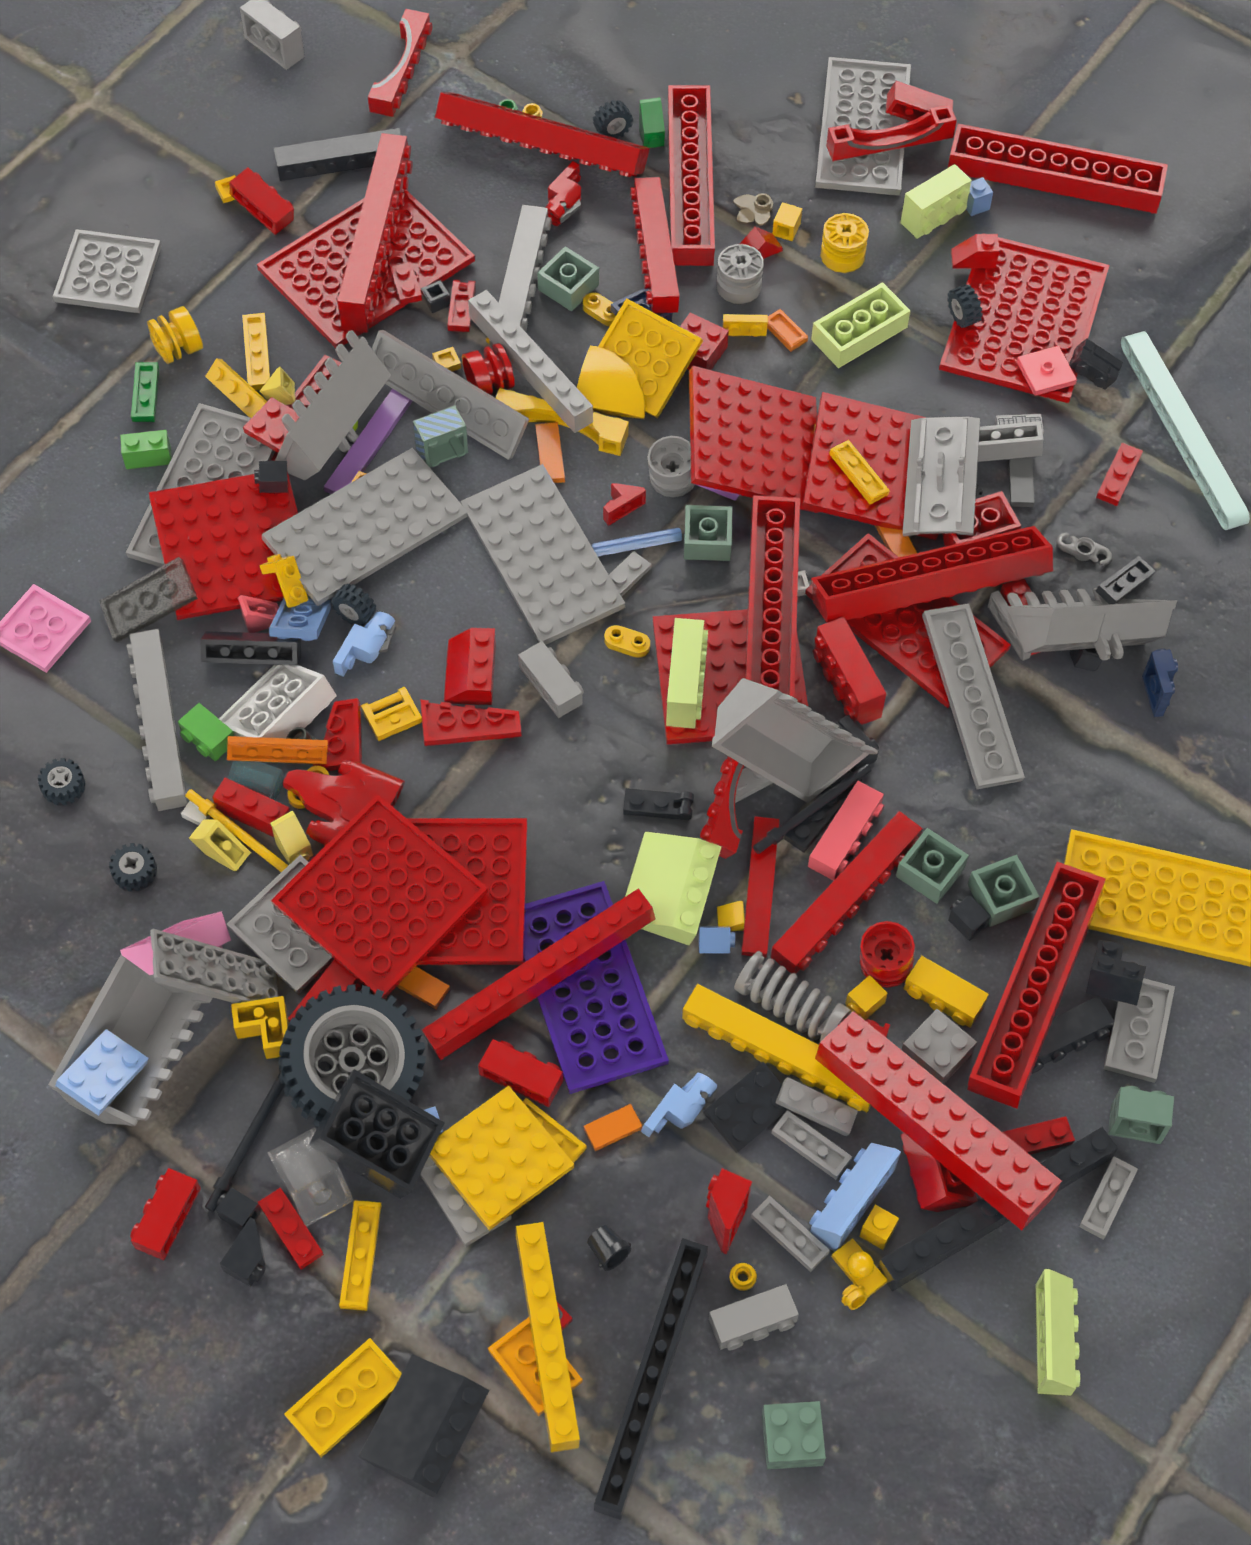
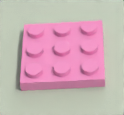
(41, 628)

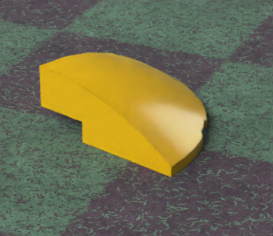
(611, 385)

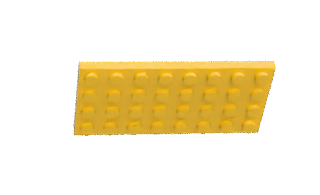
(1167, 897)

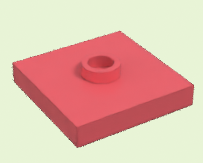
(1046, 370)

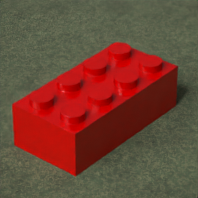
(849, 671)

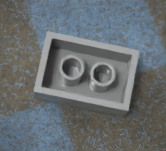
(272, 32)

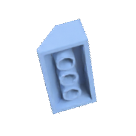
(854, 1195)

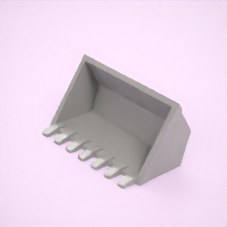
(332, 409)
(1087, 622)
(784, 740)
(148, 1019)

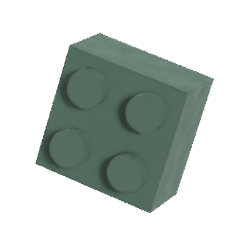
(568, 278)
(708, 532)
(932, 865)
(1003, 890)
(1141, 1114)
(793, 1435)

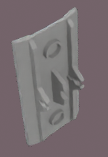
(942, 476)

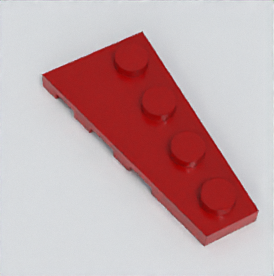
(466, 724)

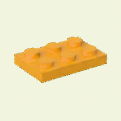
(517, 1359)

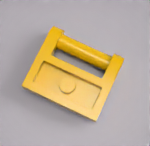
(393, 719)

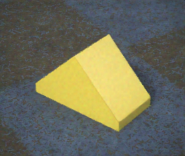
(279, 387)

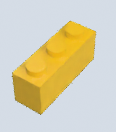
(945, 992)

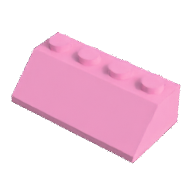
(205, 929)

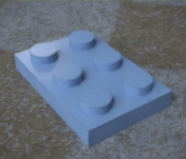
(300, 621)

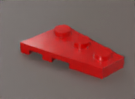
(343, 734)

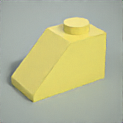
(291, 838)
(219, 844)

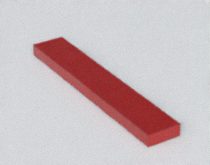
(759, 891)

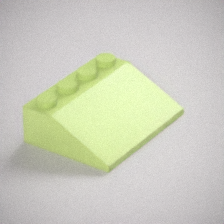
(676, 881)

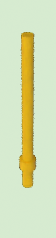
(208, 808)

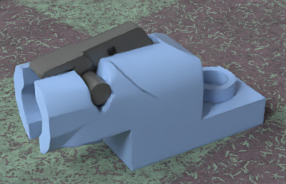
(365, 642)
(682, 1104)

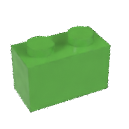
(145, 449)
(205, 732)

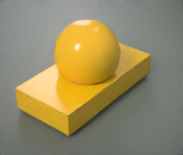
(859, 1267)

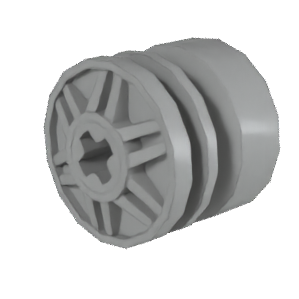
(739, 273)
(670, 466)

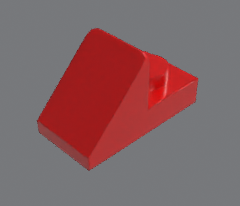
(624, 501)

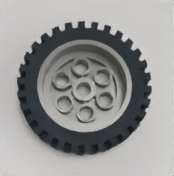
(340, 1017)

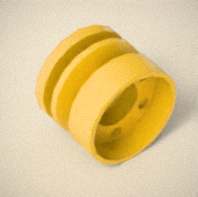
(844, 242)
(178, 333)

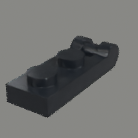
(658, 804)

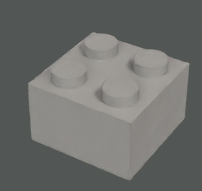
(939, 1046)

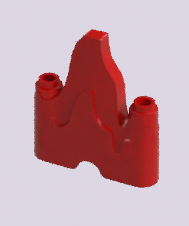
(342, 796)

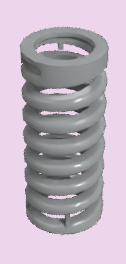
(746, 985)

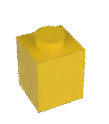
(787, 221)
(866, 998)
(879, 1227)

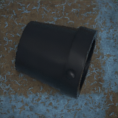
(608, 1247)

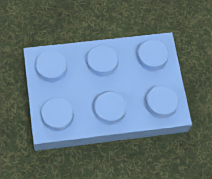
(101, 1072)

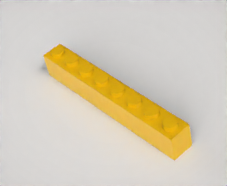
(766, 1041)
(547, 1337)

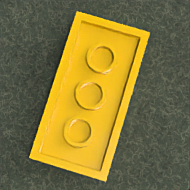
(344, 1397)

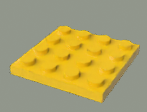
(654, 351)
(499, 1157)

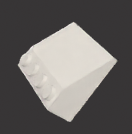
(279, 702)

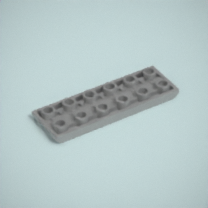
(210, 969)

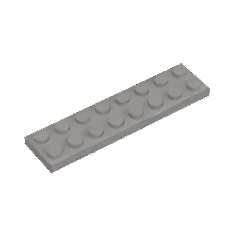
(439, 388)
(973, 696)

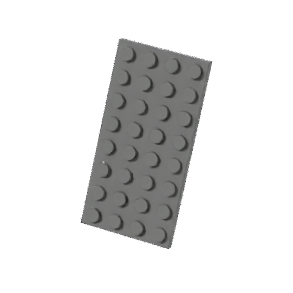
(858, 97)
(209, 451)
(366, 525)
(542, 555)

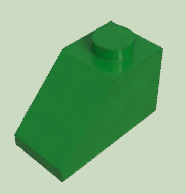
(651, 123)

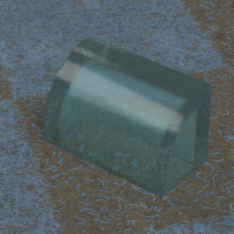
(257, 777)

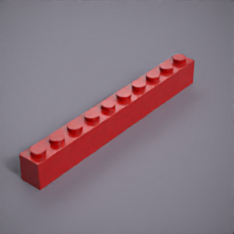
(539, 974)

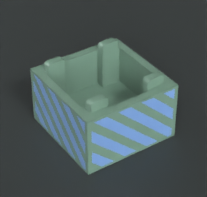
(440, 436)

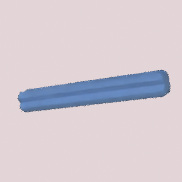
(637, 541)

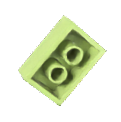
(936, 201)

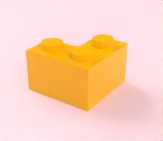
(264, 1018)

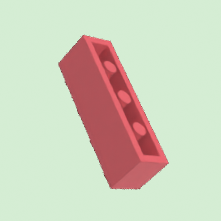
(846, 830)

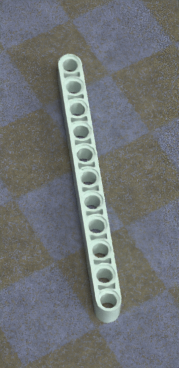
(1185, 431)

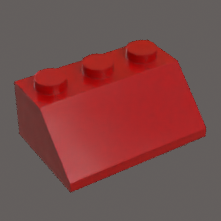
(991, 518)
(471, 667)
(935, 1184)
(727, 1205)

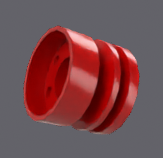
(492, 369)
(887, 941)

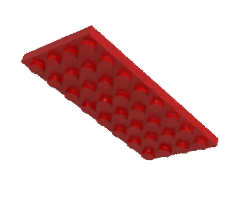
(901, 632)

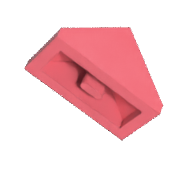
(257, 613)

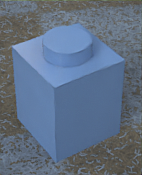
(979, 197)
(715, 939)

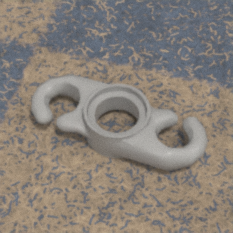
(1095, 549)

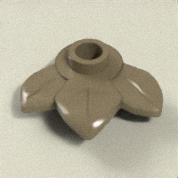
(754, 208)

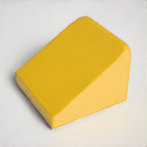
(731, 915)

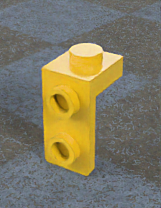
(288, 578)

